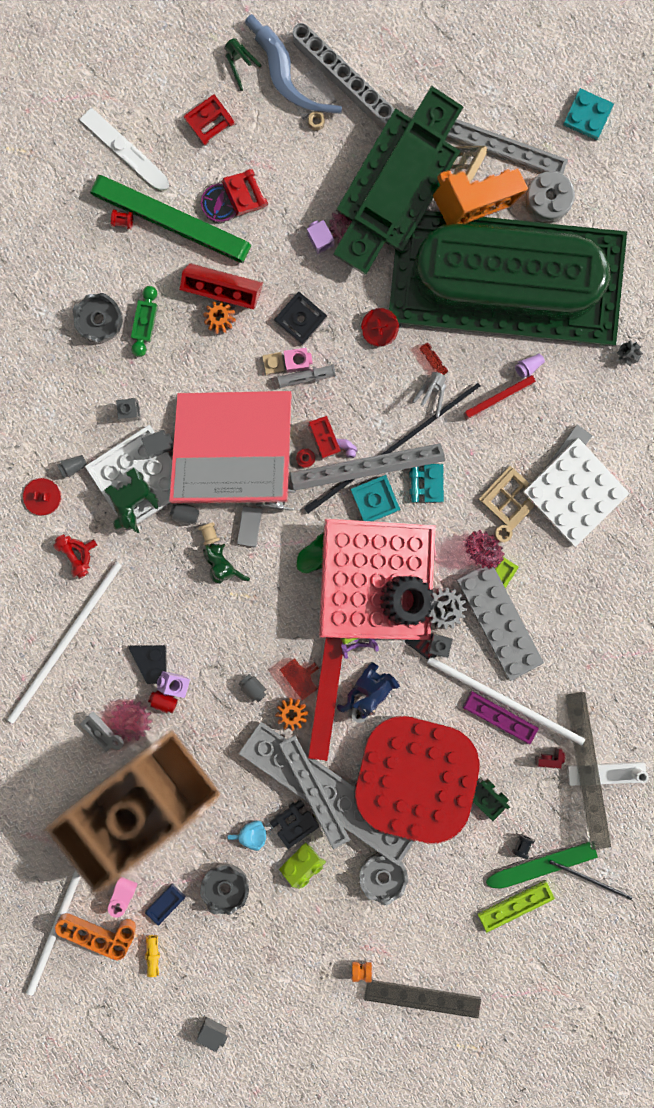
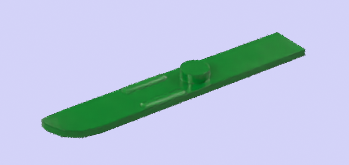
(541, 866)

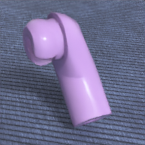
(348, 446)

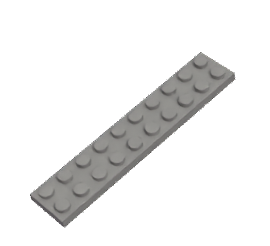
(265, 753)

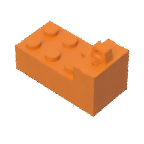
(466, 201)

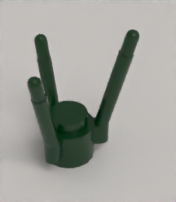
(236, 51)

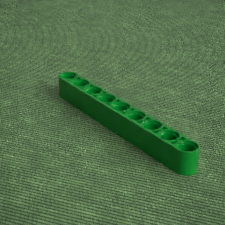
(170, 218)

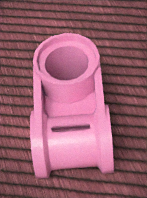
(122, 894)

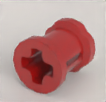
(122, 219)

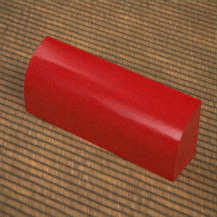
(220, 286)

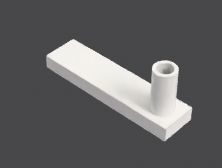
(613, 773)

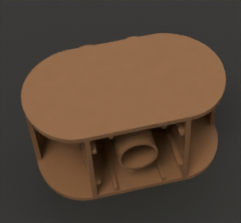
(133, 812)

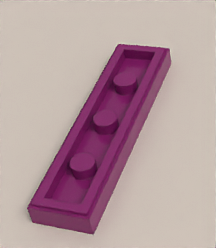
(500, 717)

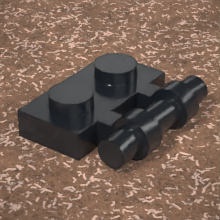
(298, 828)

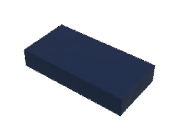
(165, 904)

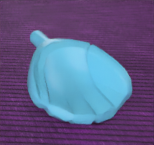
(251, 835)

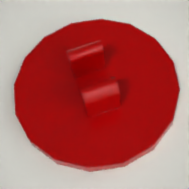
(42, 496)

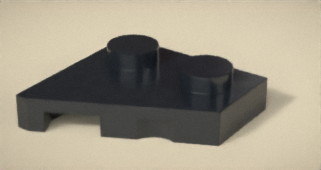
(150, 660)

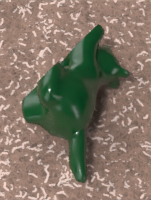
(221, 568)

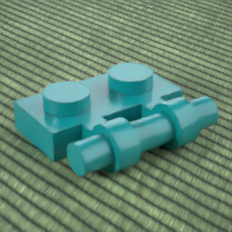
(433, 483)

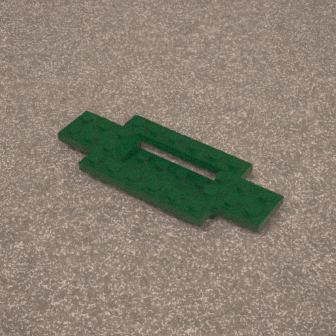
(403, 185)

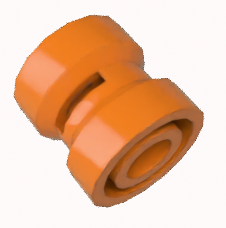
(362, 972)

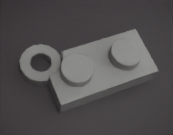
(101, 732)

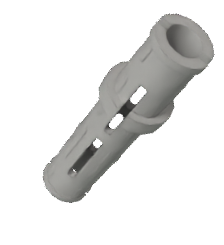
(306, 376)

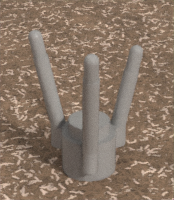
(434, 383)

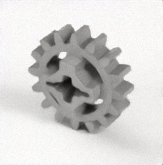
(452, 611)

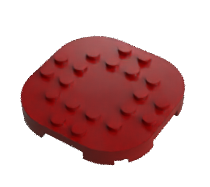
(417, 779)

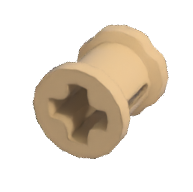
(209, 533)

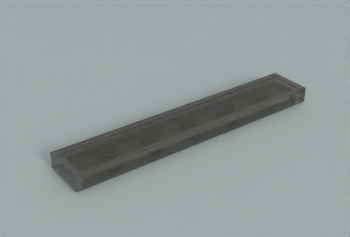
(422, 998)

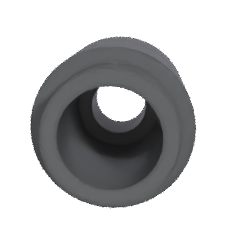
(184, 513)
(252, 688)

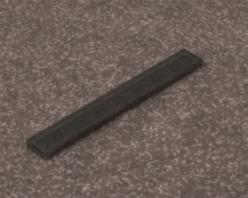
(588, 772)

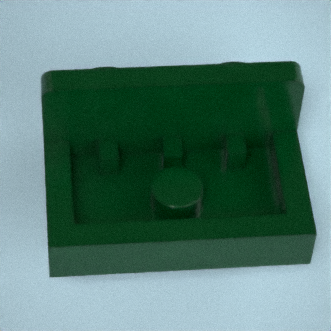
(489, 800)

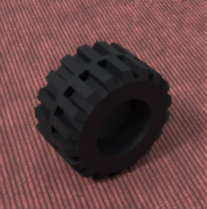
(421, 602)

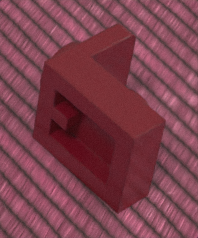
(548, 761)

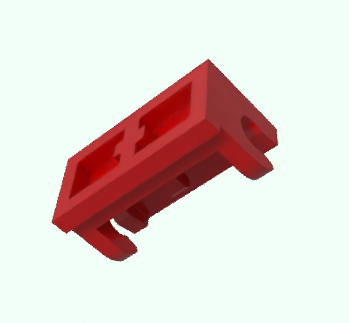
(324, 437)

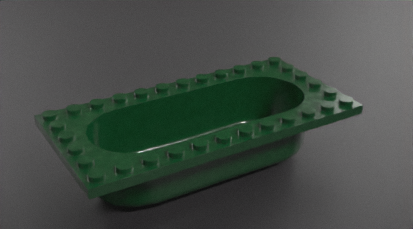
(511, 279)

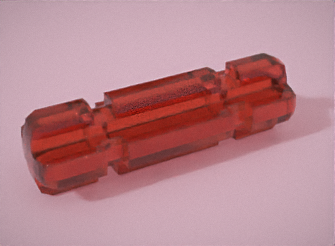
(433, 359)

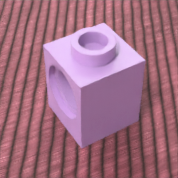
(320, 236)
(178, 689)

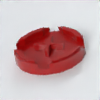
(380, 327)

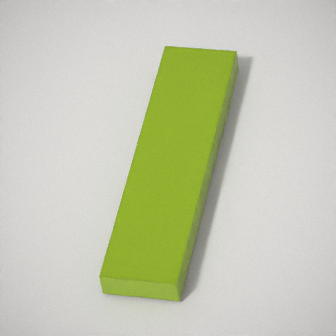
(515, 906)

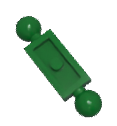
(144, 321)

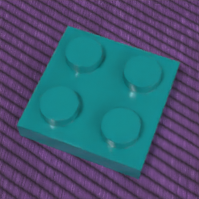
(588, 114)
(375, 499)

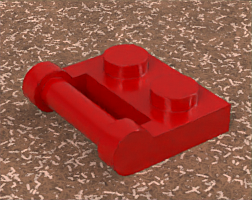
(204, 115)
(239, 195)

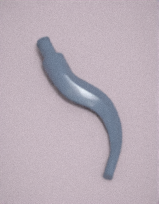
(280, 67)

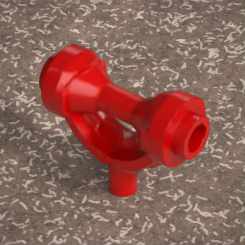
(65, 545)

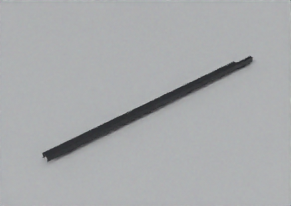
(313, 505)

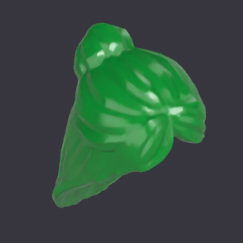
(311, 556)

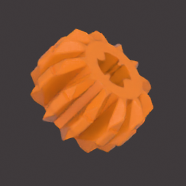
(214, 312)
(291, 721)

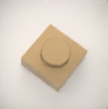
(273, 363)

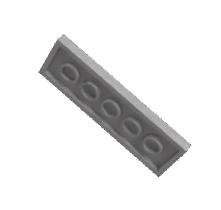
(500, 621)

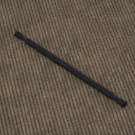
(591, 880)

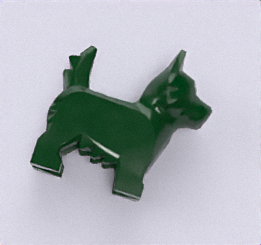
(128, 498)

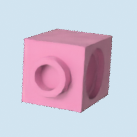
(291, 354)

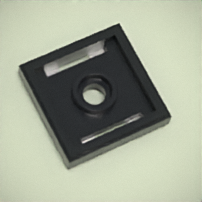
(295, 308)

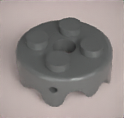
(90, 307)
(221, 902)

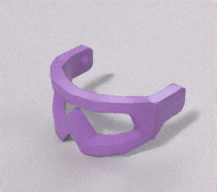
(372, 644)

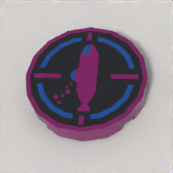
(217, 205)

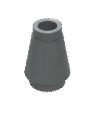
(71, 466)

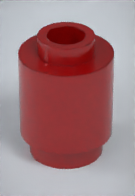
(162, 702)

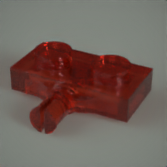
(300, 677)

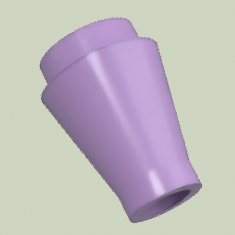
(529, 365)

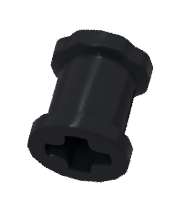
(523, 846)

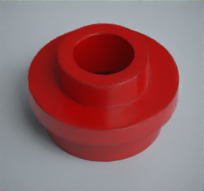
(305, 464)

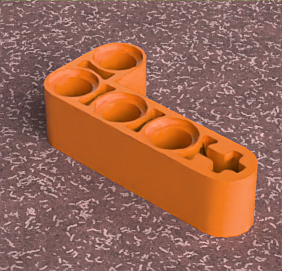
(94, 932)

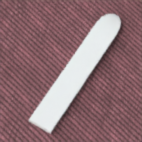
(125, 149)

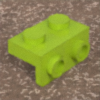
(302, 866)

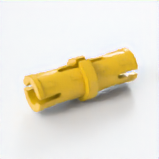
(152, 955)

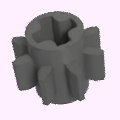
(629, 353)

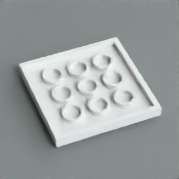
(156, 471)
(575, 492)

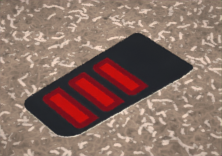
(421, 647)

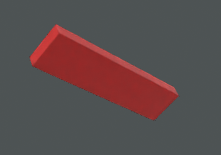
(499, 397)

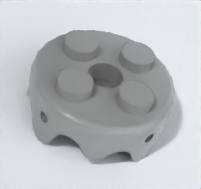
(548, 209)
(381, 891)

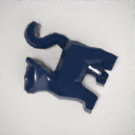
(372, 687)

